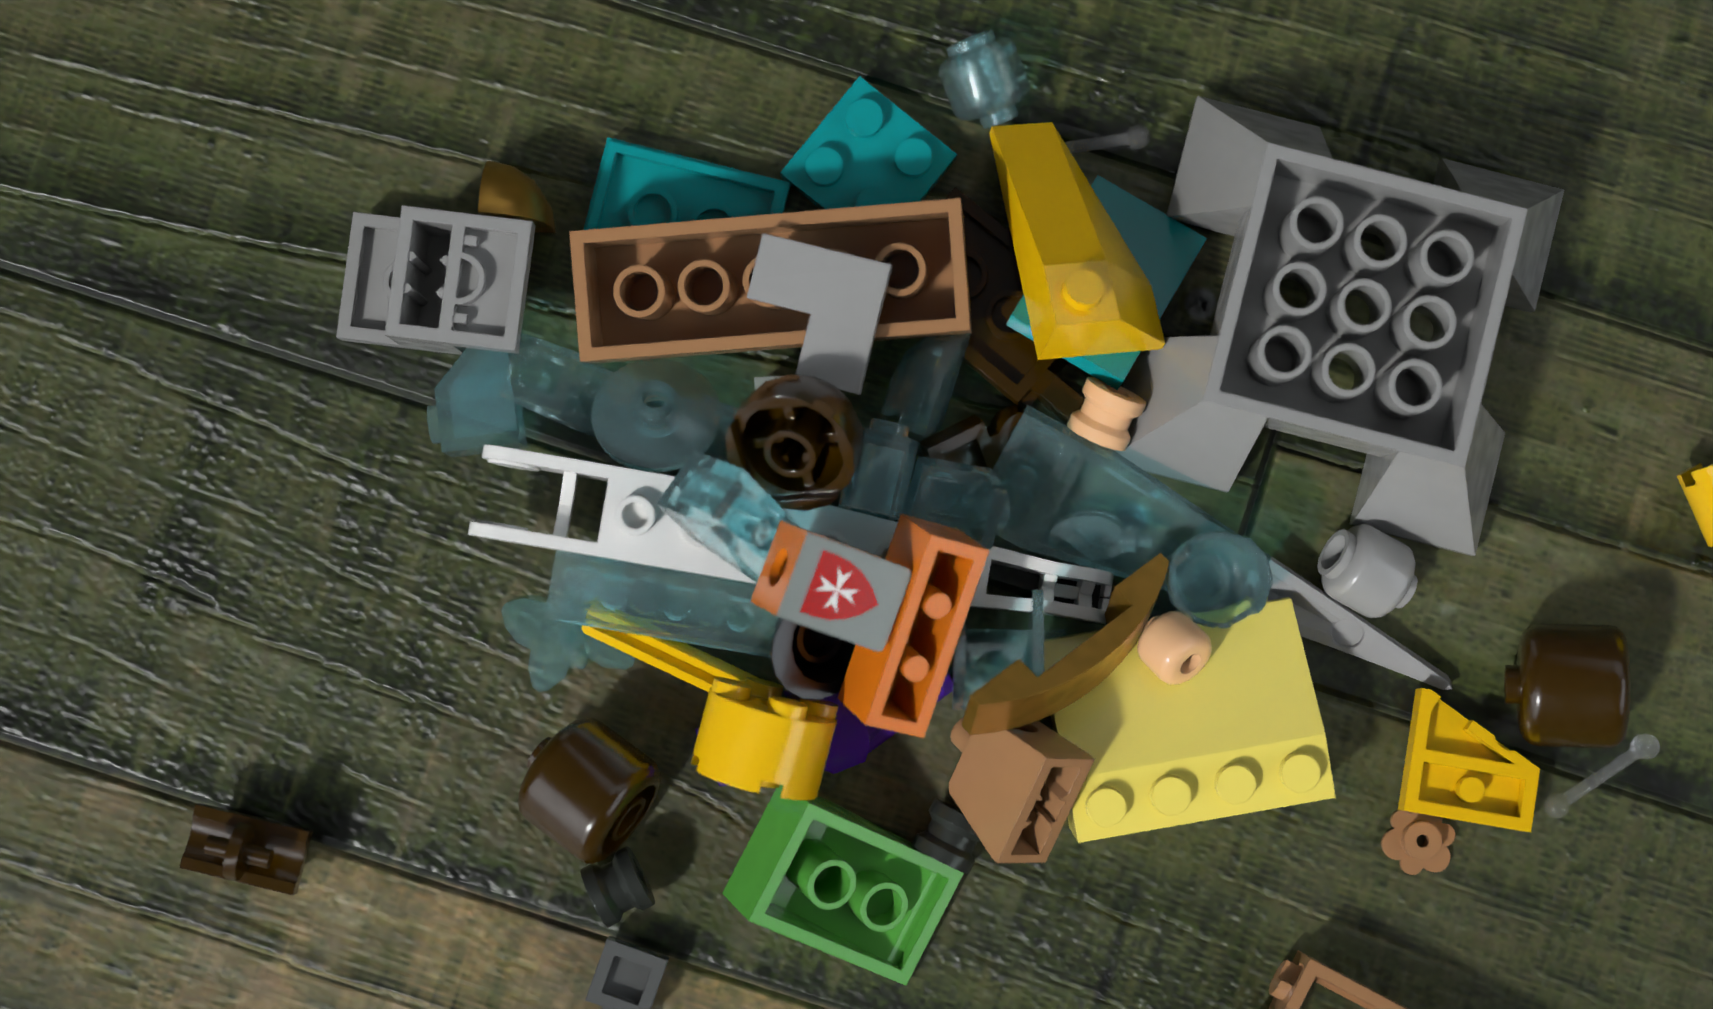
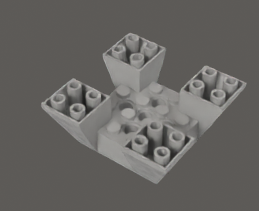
(1414, 404)

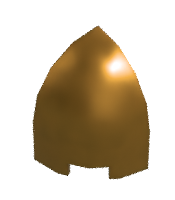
(513, 195)

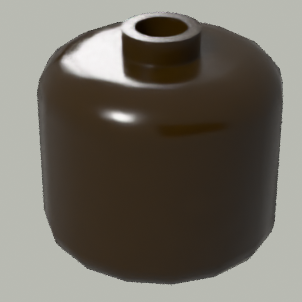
(1571, 685)
(588, 789)

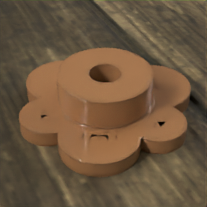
(1402, 845)

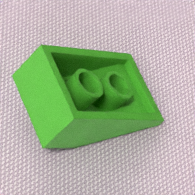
(841, 885)

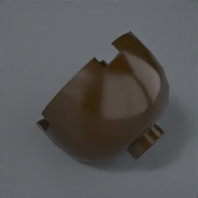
(797, 440)

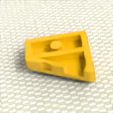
(1463, 771)

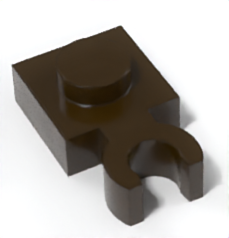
(972, 441)

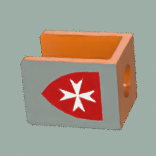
(831, 586)

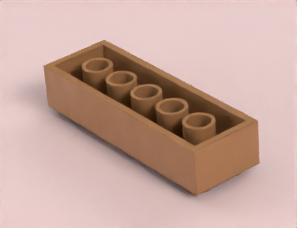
(688, 282)

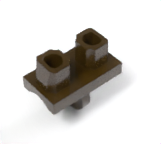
(246, 849)

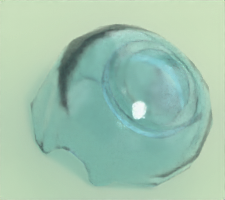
(1218, 578)

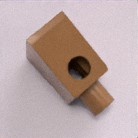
(1017, 788)

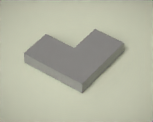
(839, 294)

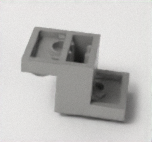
(436, 281)

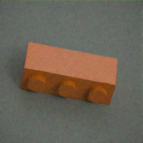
(903, 681)

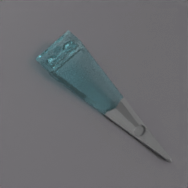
(1059, 472)

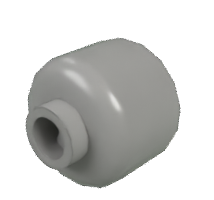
(1367, 570)

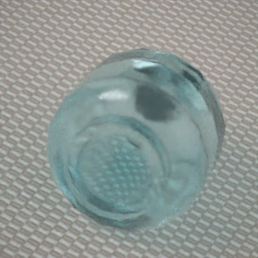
(984, 79)

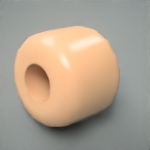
(1174, 647)

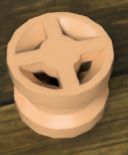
(1106, 414)

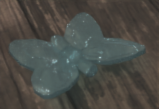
(556, 644)

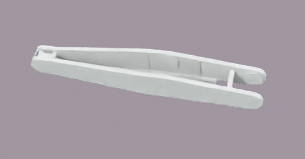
(643, 534)

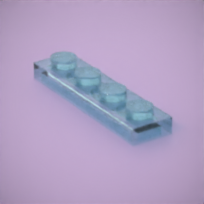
(658, 604)

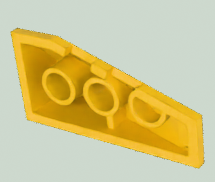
(1071, 259)

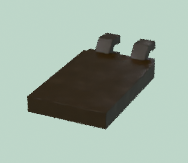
(994, 349)

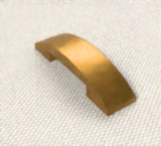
(1021, 697)

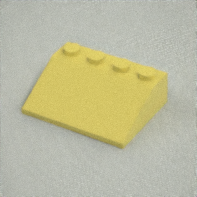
(1203, 749)

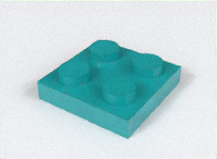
(867, 155)

